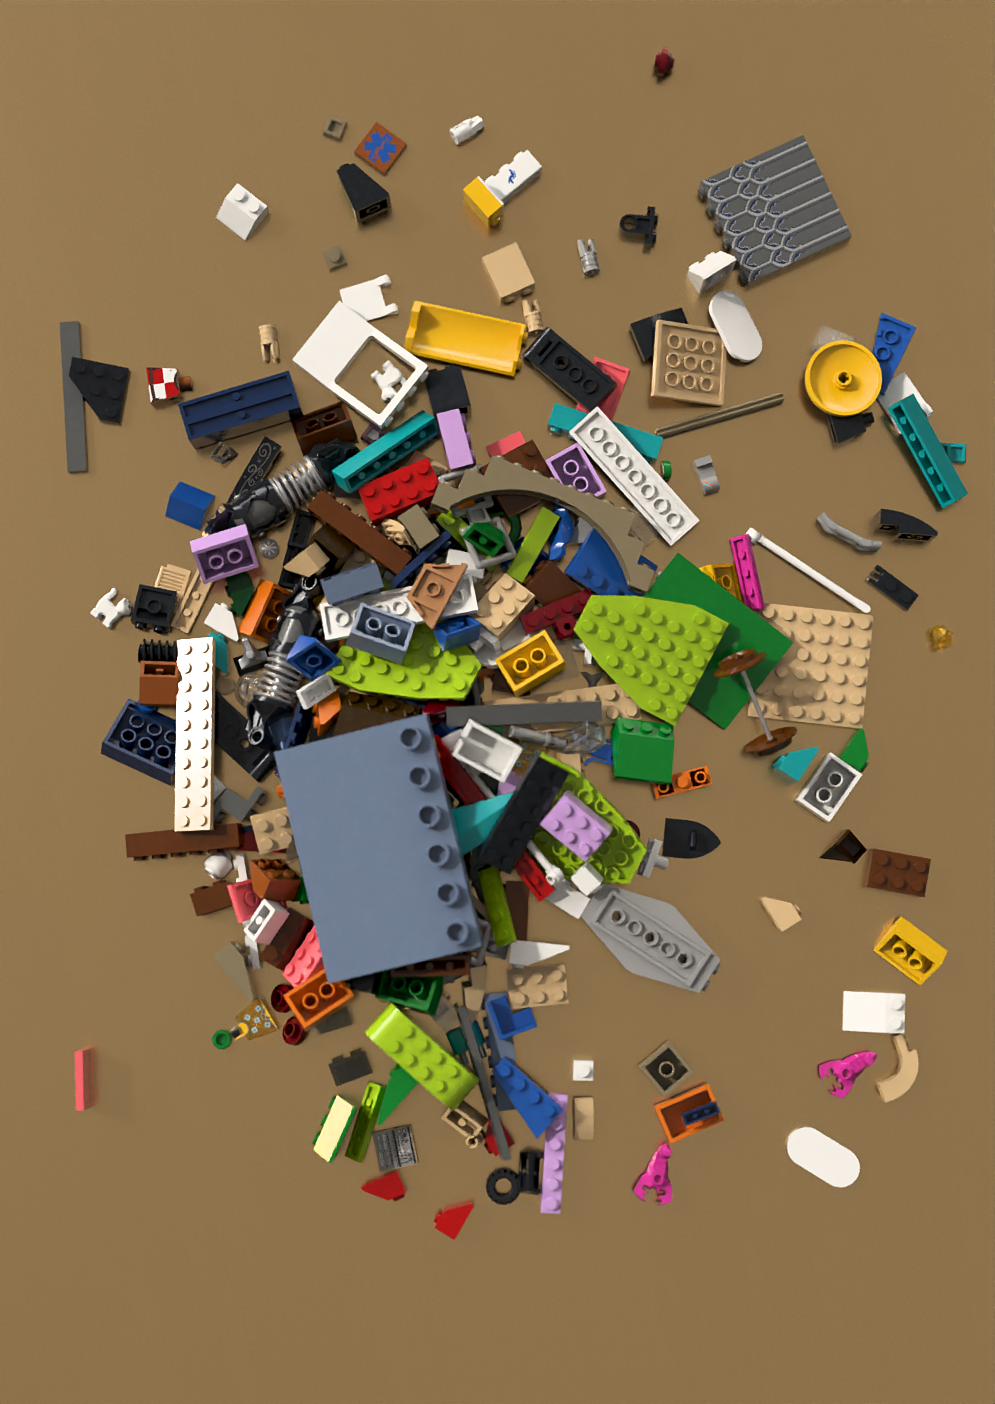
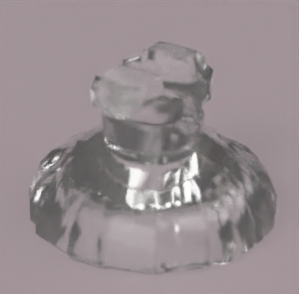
(243, 685)

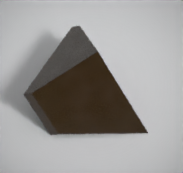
(845, 848)

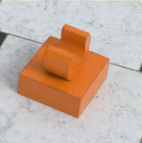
(485, 671)

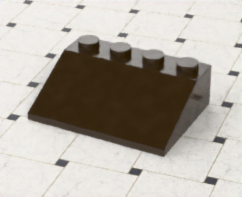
(367, 711)

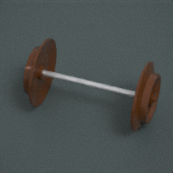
(772, 740)

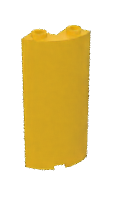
(465, 338)

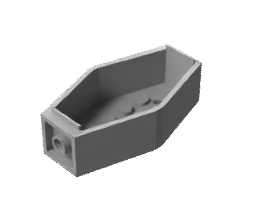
(653, 959)

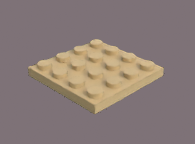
(688, 363)

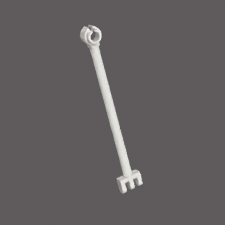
(757, 537)
(554, 874)

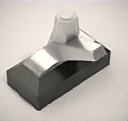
(252, 659)

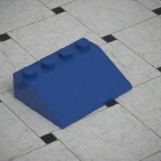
(599, 569)

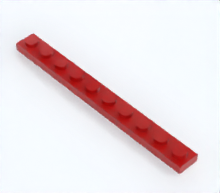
(470, 793)

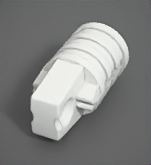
(466, 129)

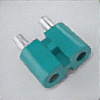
(458, 1042)

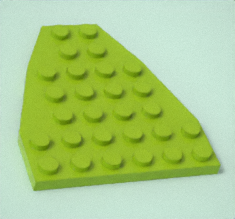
(651, 648)
(421, 676)
(615, 857)

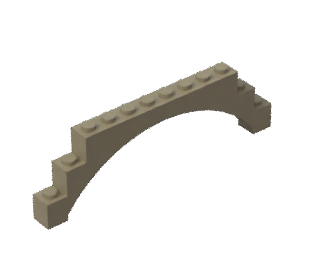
(510, 478)

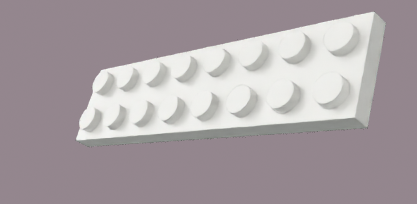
(634, 476)
(340, 619)

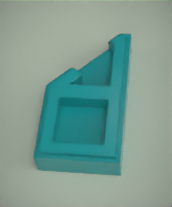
(955, 452)

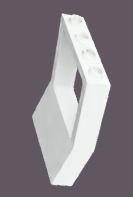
(337, 345)

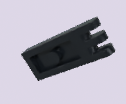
(892, 588)

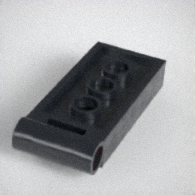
(577, 377)
(230, 735)

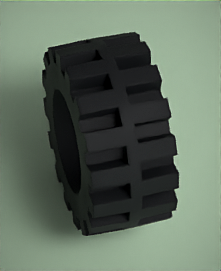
(494, 1195)

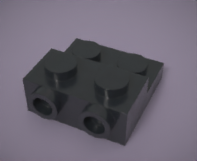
(154, 608)

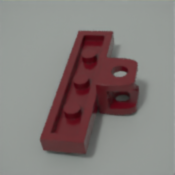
(557, 614)

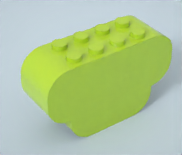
(422, 1056)

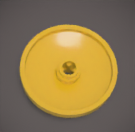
(847, 362)

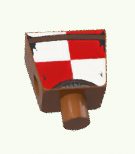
(165, 385)

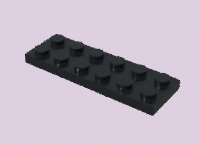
(522, 814)

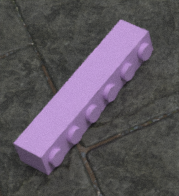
(554, 1158)

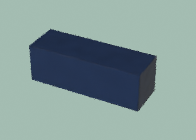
(700, 1113)

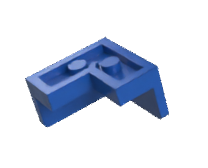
(508, 1023)

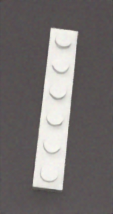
(253, 958)

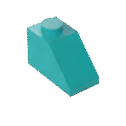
(222, 652)

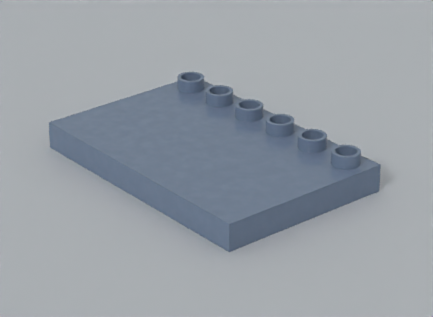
(378, 848)

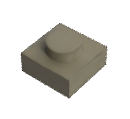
(334, 257)

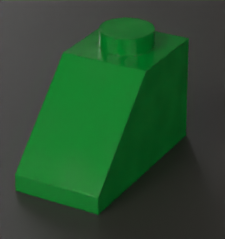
(485, 537)
(856, 752)

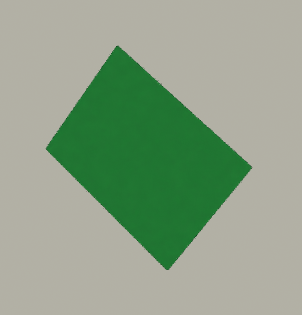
(725, 696)

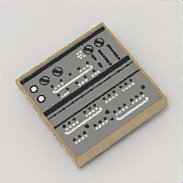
(395, 1148)

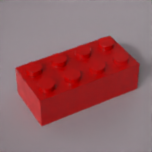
(399, 491)

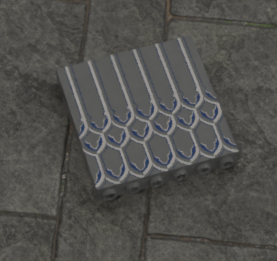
(774, 211)

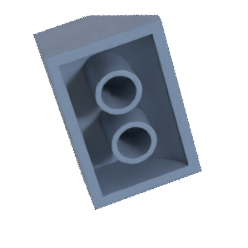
(352, 583)
(381, 633)

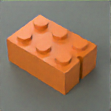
(670, 1110)

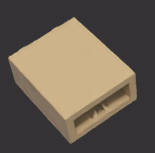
(508, 273)

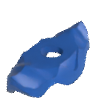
(559, 538)

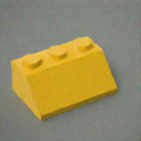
(726, 576)
(530, 663)
(911, 951)

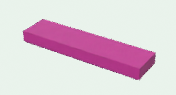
(747, 572)

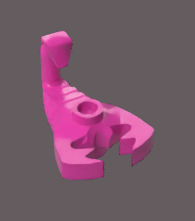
(847, 1070)
(656, 1176)

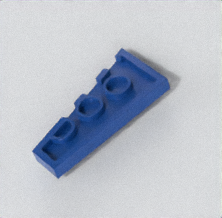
(890, 346)
(528, 1098)

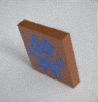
(380, 148)

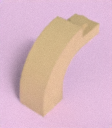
(906, 1073)

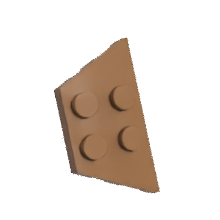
(434, 590)

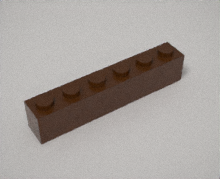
(360, 534)
(176, 843)

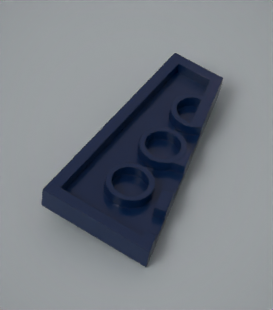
(428, 556)
(299, 727)

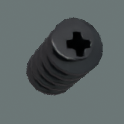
(156, 652)

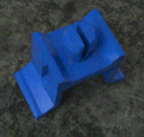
(604, 752)

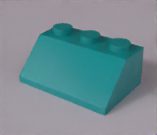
(794, 764)

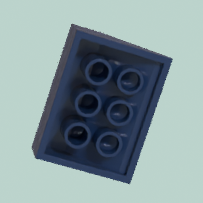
(143, 742)

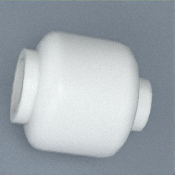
(218, 865)

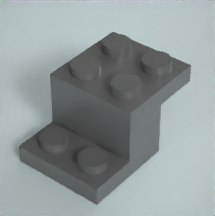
(237, 805)

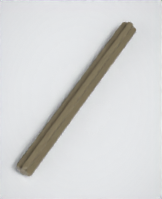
(720, 415)

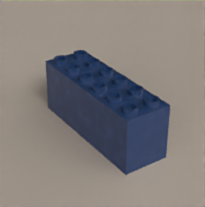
(240, 409)

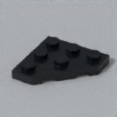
(100, 386)

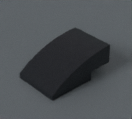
(644, 330)
(903, 526)

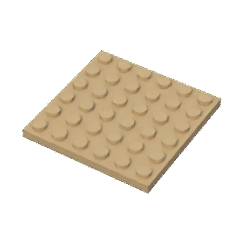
(821, 672)

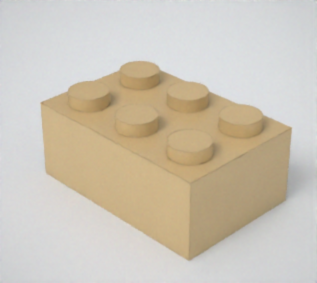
(503, 606)
(537, 986)

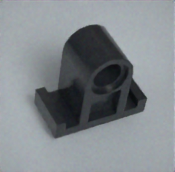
(642, 227)

